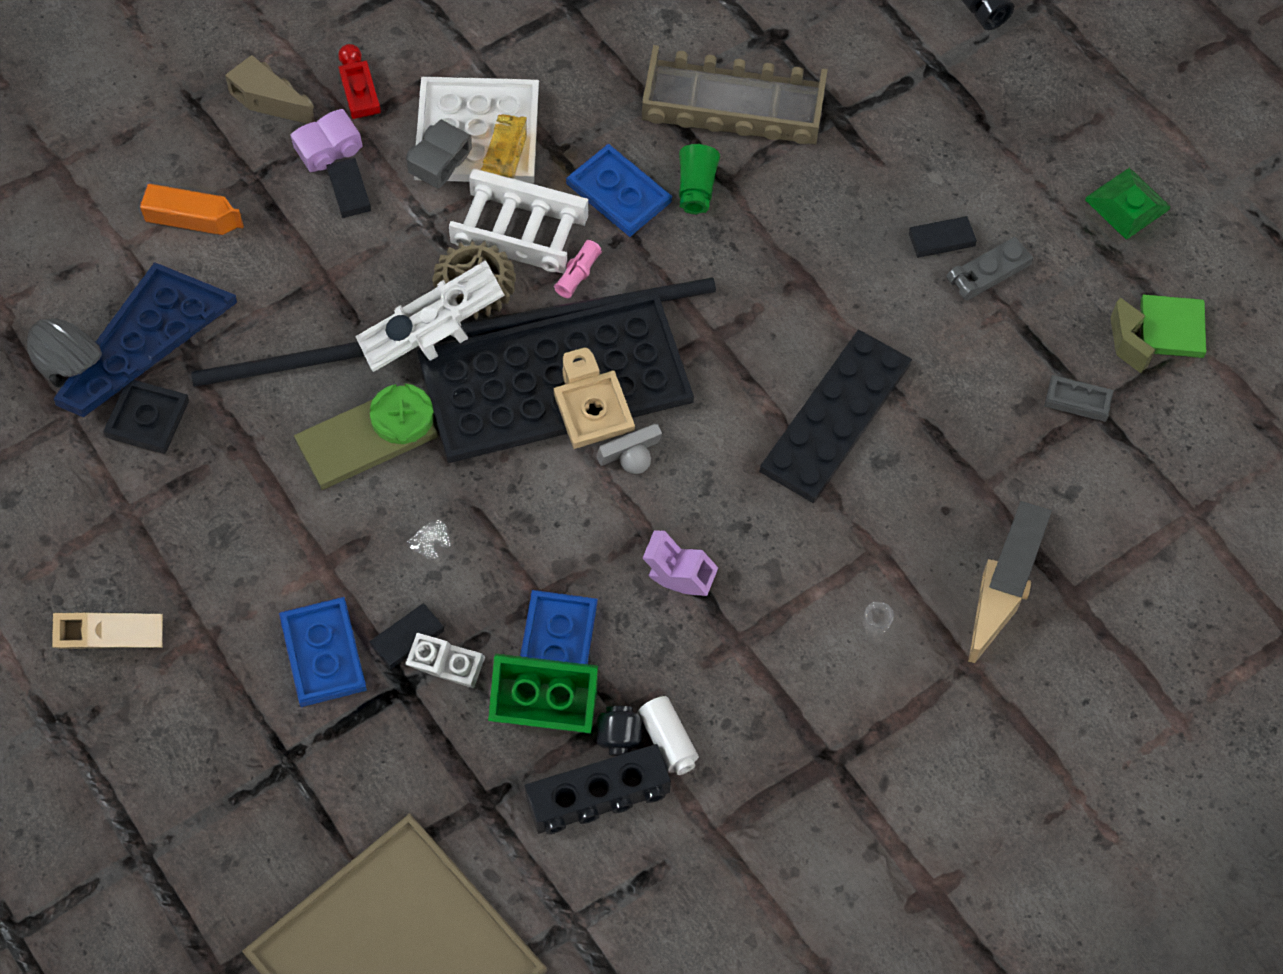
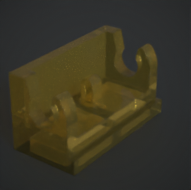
(506, 146)

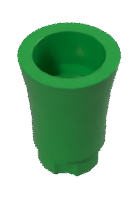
(697, 177)

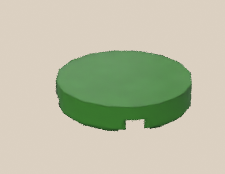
(401, 413)

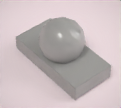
(631, 449)

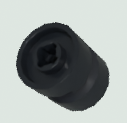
(990, 13)

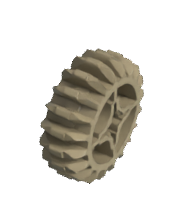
(466, 258)

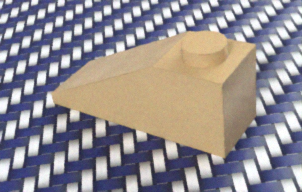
(992, 613)

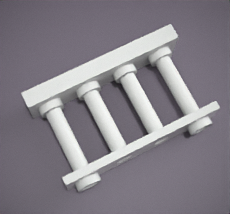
(525, 196)

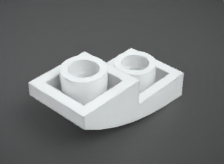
(445, 660)

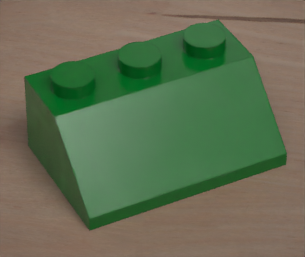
(543, 693)

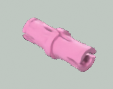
(578, 269)

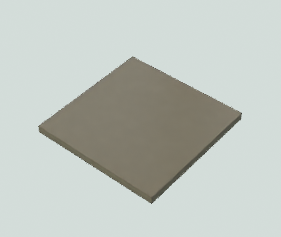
(394, 913)

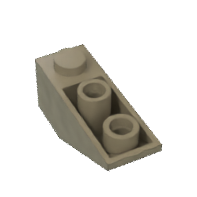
(264, 92)

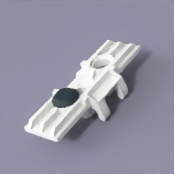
(430, 317)

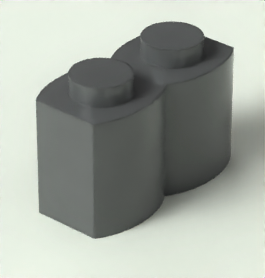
(438, 153)

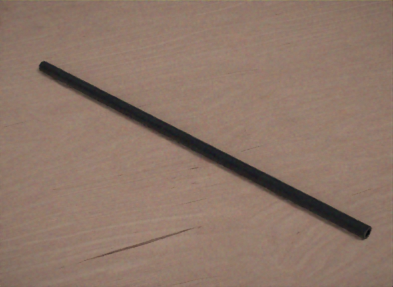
(471, 328)

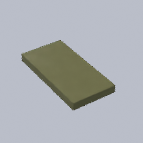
(348, 446)

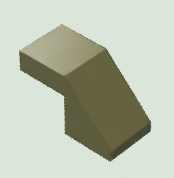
(1129, 347)

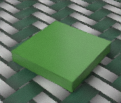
(1174, 325)

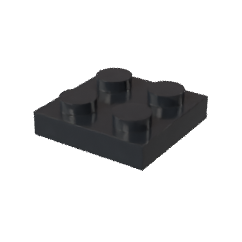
(146, 416)

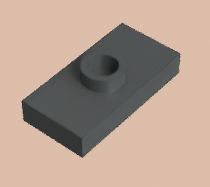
(1079, 398)

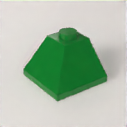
(1127, 203)

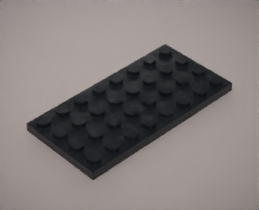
(501, 384)

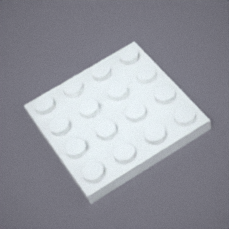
(474, 108)

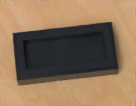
(348, 187)
(942, 236)
(396, 641)

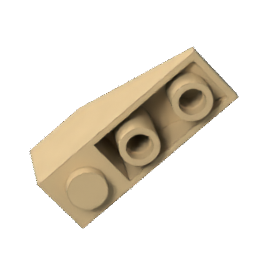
(107, 630)

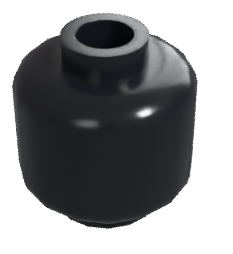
(619, 730)

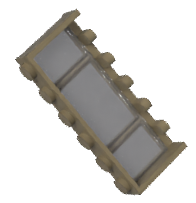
(733, 99)

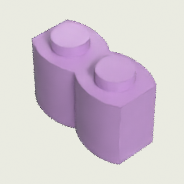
(326, 140)

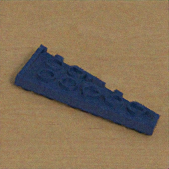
(149, 325)

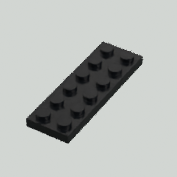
(835, 416)

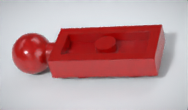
(357, 83)

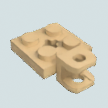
(587, 387)

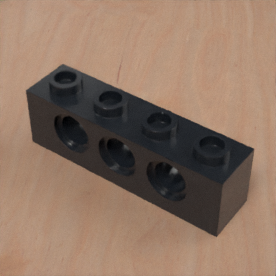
(576, 784)

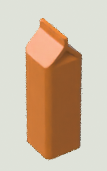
(189, 210)

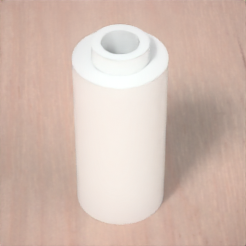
(668, 732)

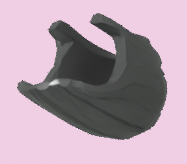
(60, 349)

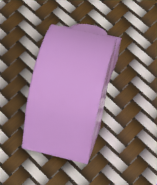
(678, 568)

